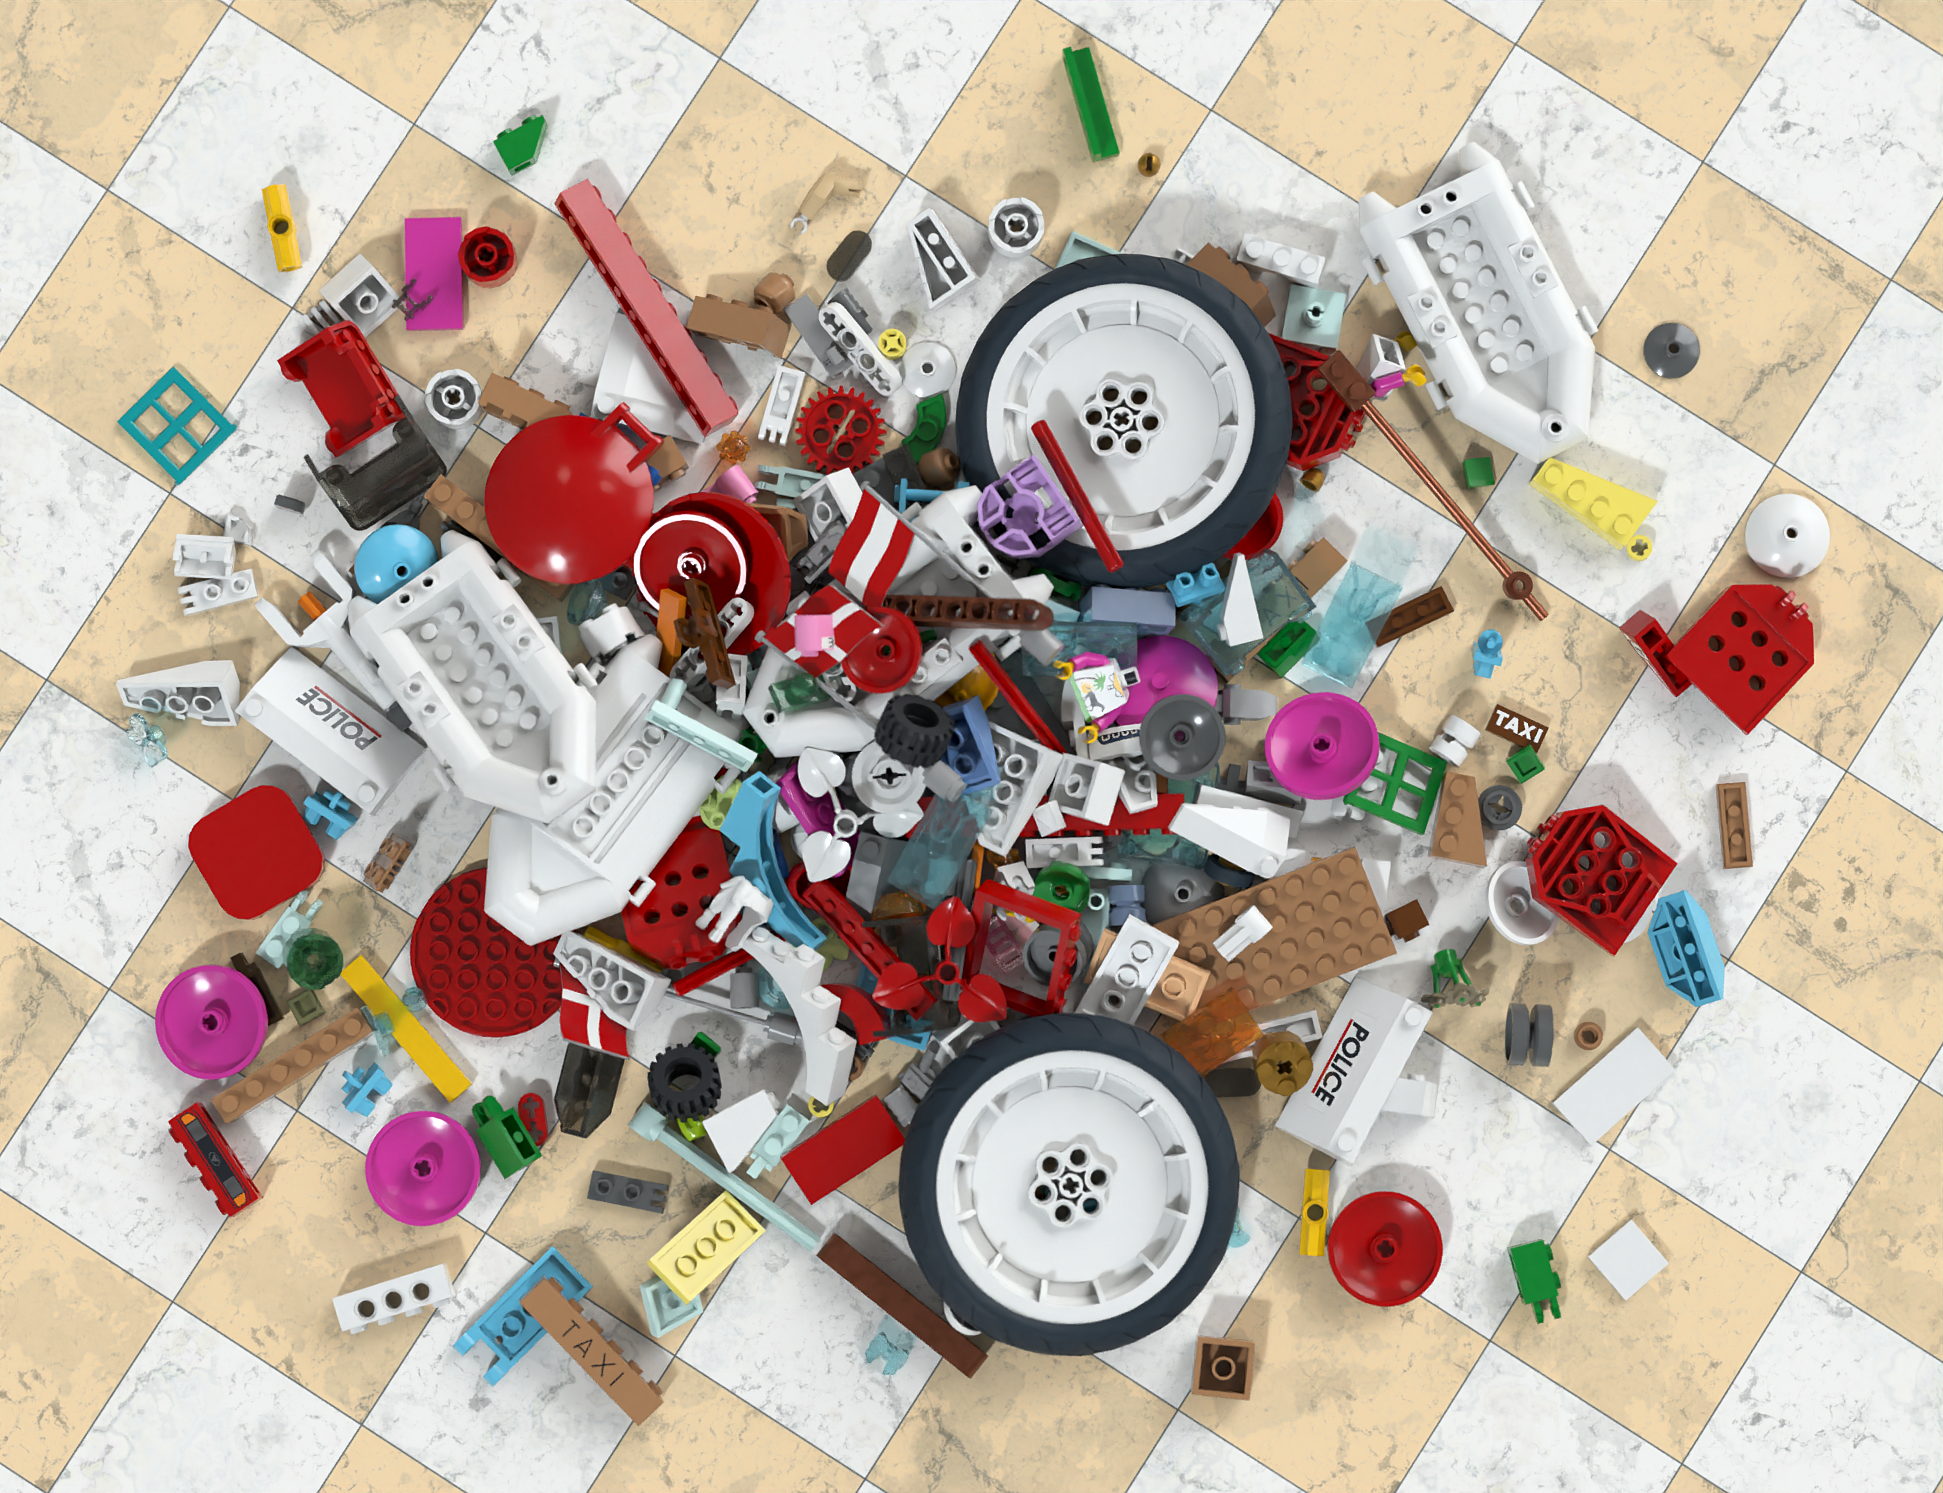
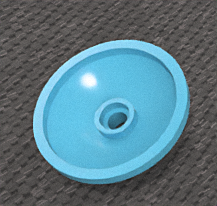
(385, 552)

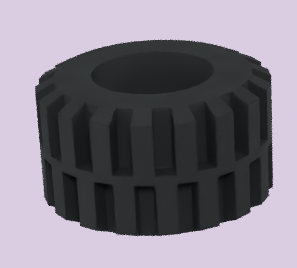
(914, 730)
(678, 1063)

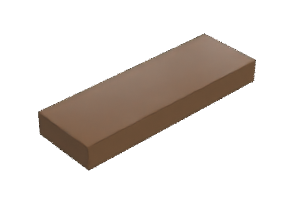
(1734, 825)

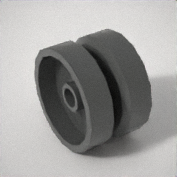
(1041, 950)
(1529, 1035)

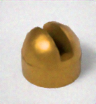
(1143, 162)
(1313, 479)

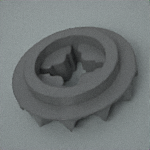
(1510, 801)

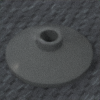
(1664, 362)

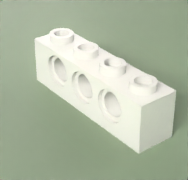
(349, 1305)

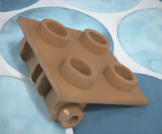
(390, 850)

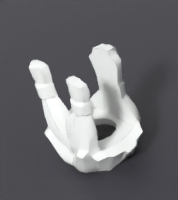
(729, 901)

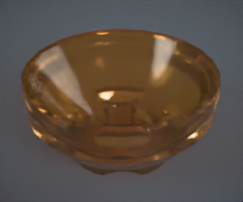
(897, 905)

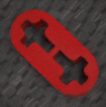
(540, 1116)

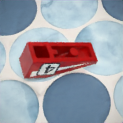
(1652, 645)

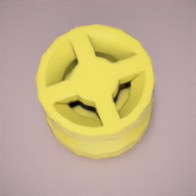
(891, 337)

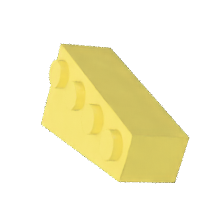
(1595, 502)

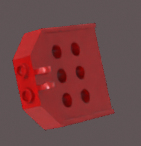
(1331, 424)
(1782, 629)
(1556, 858)
(674, 939)

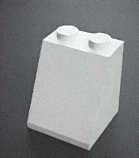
(741, 1127)

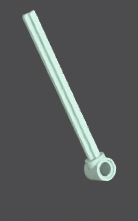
(654, 1126)

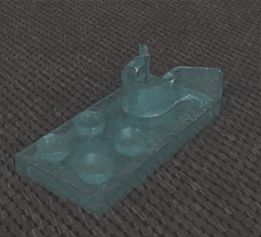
(1351, 625)
(1105, 638)
(939, 848)

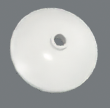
(1773, 549)
(1528, 920)

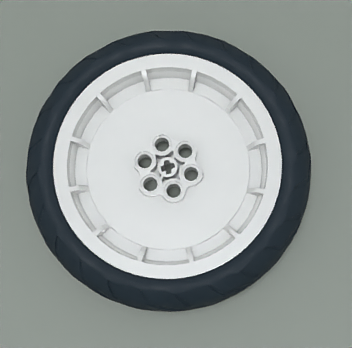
(1206, 379)
(980, 1156)

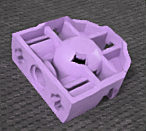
(1057, 521)

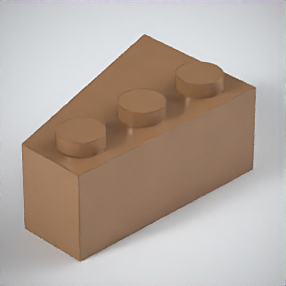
(1236, 278)
(738, 324)
(516, 405)
(1457, 823)

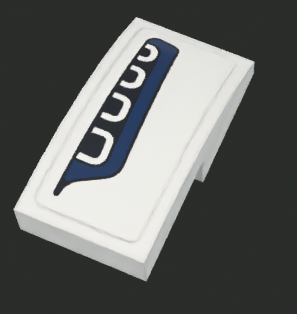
(1116, 742)

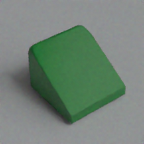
(1478, 472)
(707, 1043)

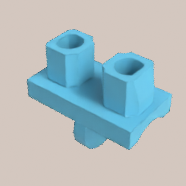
(1196, 586)
(1487, 653)
(333, 808)
(357, 1099)

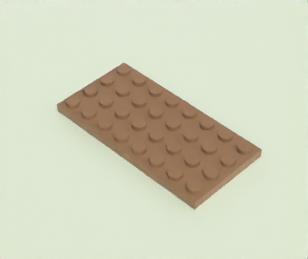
(1321, 929)

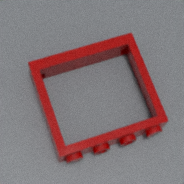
(1066, 920)

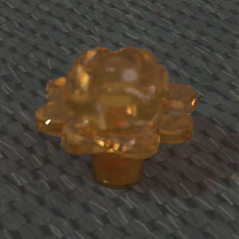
(733, 447)
(1000, 860)

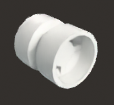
(1455, 740)

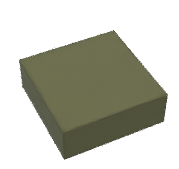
(305, 1007)

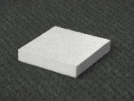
(1627, 1259)

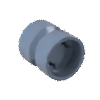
(1125, 901)

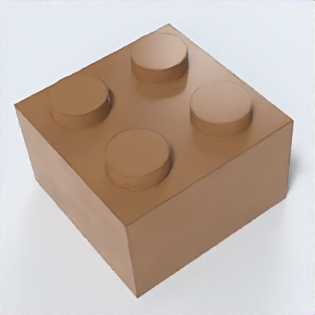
(1222, 1367)

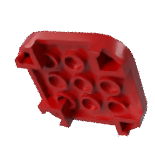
(256, 852)

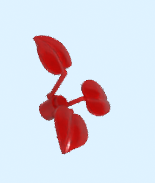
(954, 926)

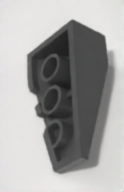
(871, 868)

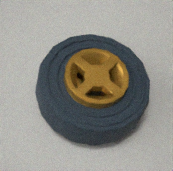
(1227, 872)

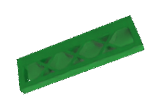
(1090, 103)

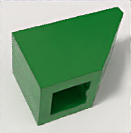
(522, 145)

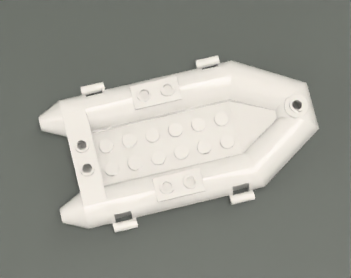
(1486, 307)
(944, 661)
(483, 683)
(645, 793)

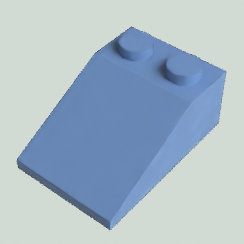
(971, 745)

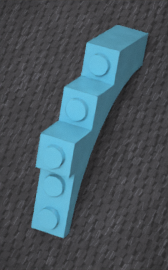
(750, 827)

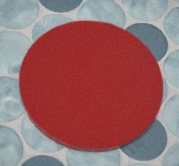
(479, 970)

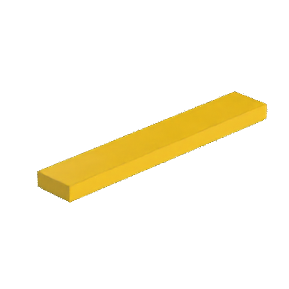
(408, 1029)

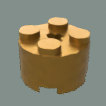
(1289, 1049)

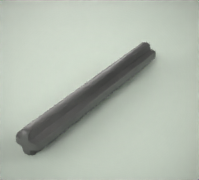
(964, 891)

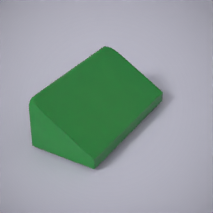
(1287, 647)

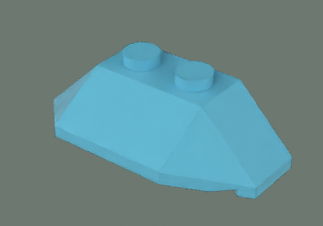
(1687, 949)

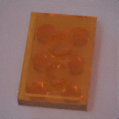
(1214, 1032)

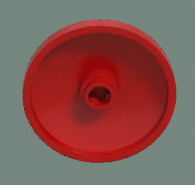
(686, 548)
(1385, 1248)

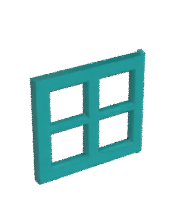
(176, 425)

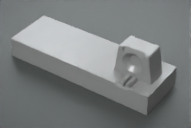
(806, 320)

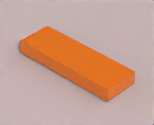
(671, 607)

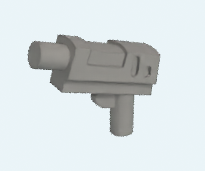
(919, 1079)

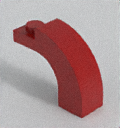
(862, 1010)

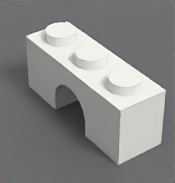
(1268, 256)

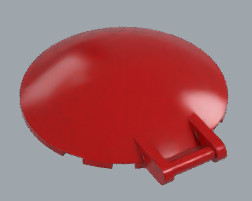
(572, 496)
(768, 565)

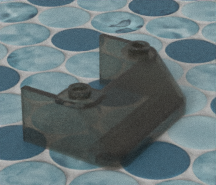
(386, 480)
(915, 948)

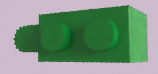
(504, 1136)
(1535, 1277)

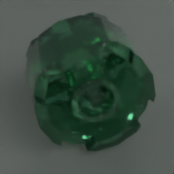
(324, 970)

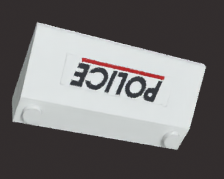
(330, 730)
(1354, 1070)

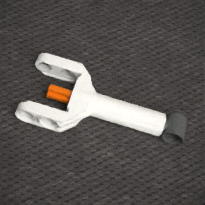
(333, 632)

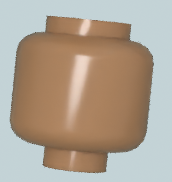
(774, 292)
(939, 467)

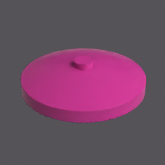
(1165, 669)
(1322, 746)
(211, 1022)
(423, 1168)

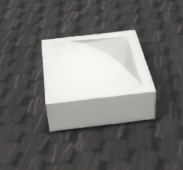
(1049, 818)

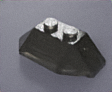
(586, 1089)

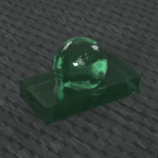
(798, 692)

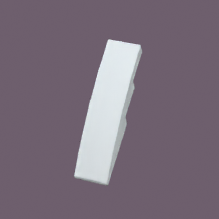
(1226, 799)

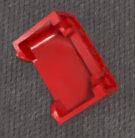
(344, 385)

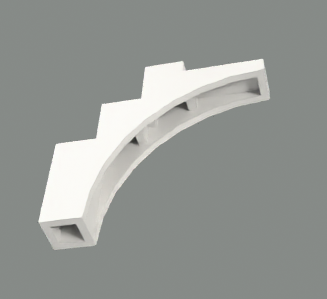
(816, 1010)

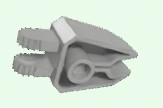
(1244, 704)

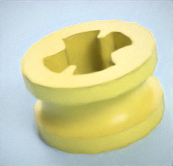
(1632, 542)
(822, 1113)

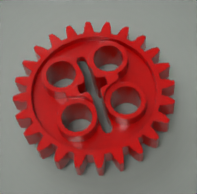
(818, 419)

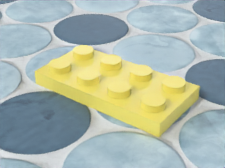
(706, 1247)

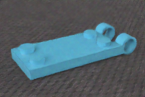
(513, 1321)

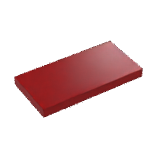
(843, 1149)

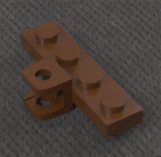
(705, 632)

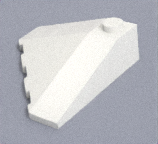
(635, 378)
(1025, 776)

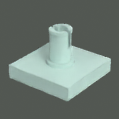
(1313, 317)
(665, 1308)

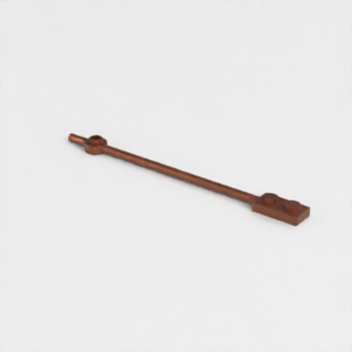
(1355, 394)

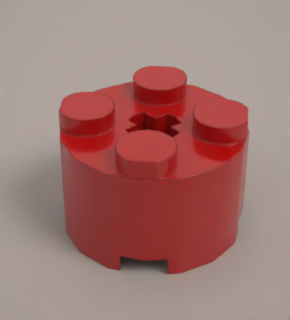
(483, 241)

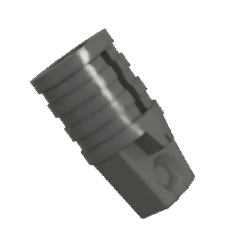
(853, 308)

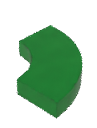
(929, 427)

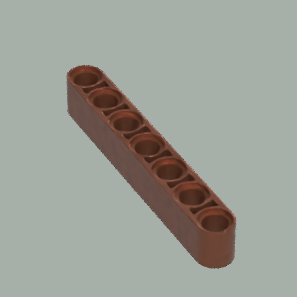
(971, 612)
(902, 1305)

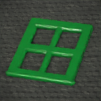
(1395, 782)

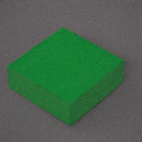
(1525, 763)

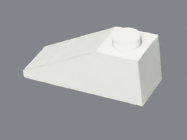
(1238, 610)

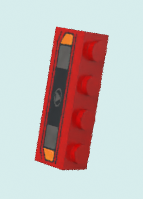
(214, 1159)

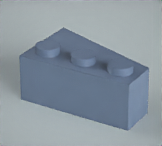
(1150, 609)

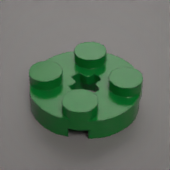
(1060, 585)
(1063, 874)

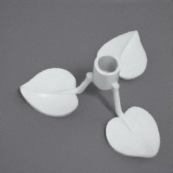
(822, 852)

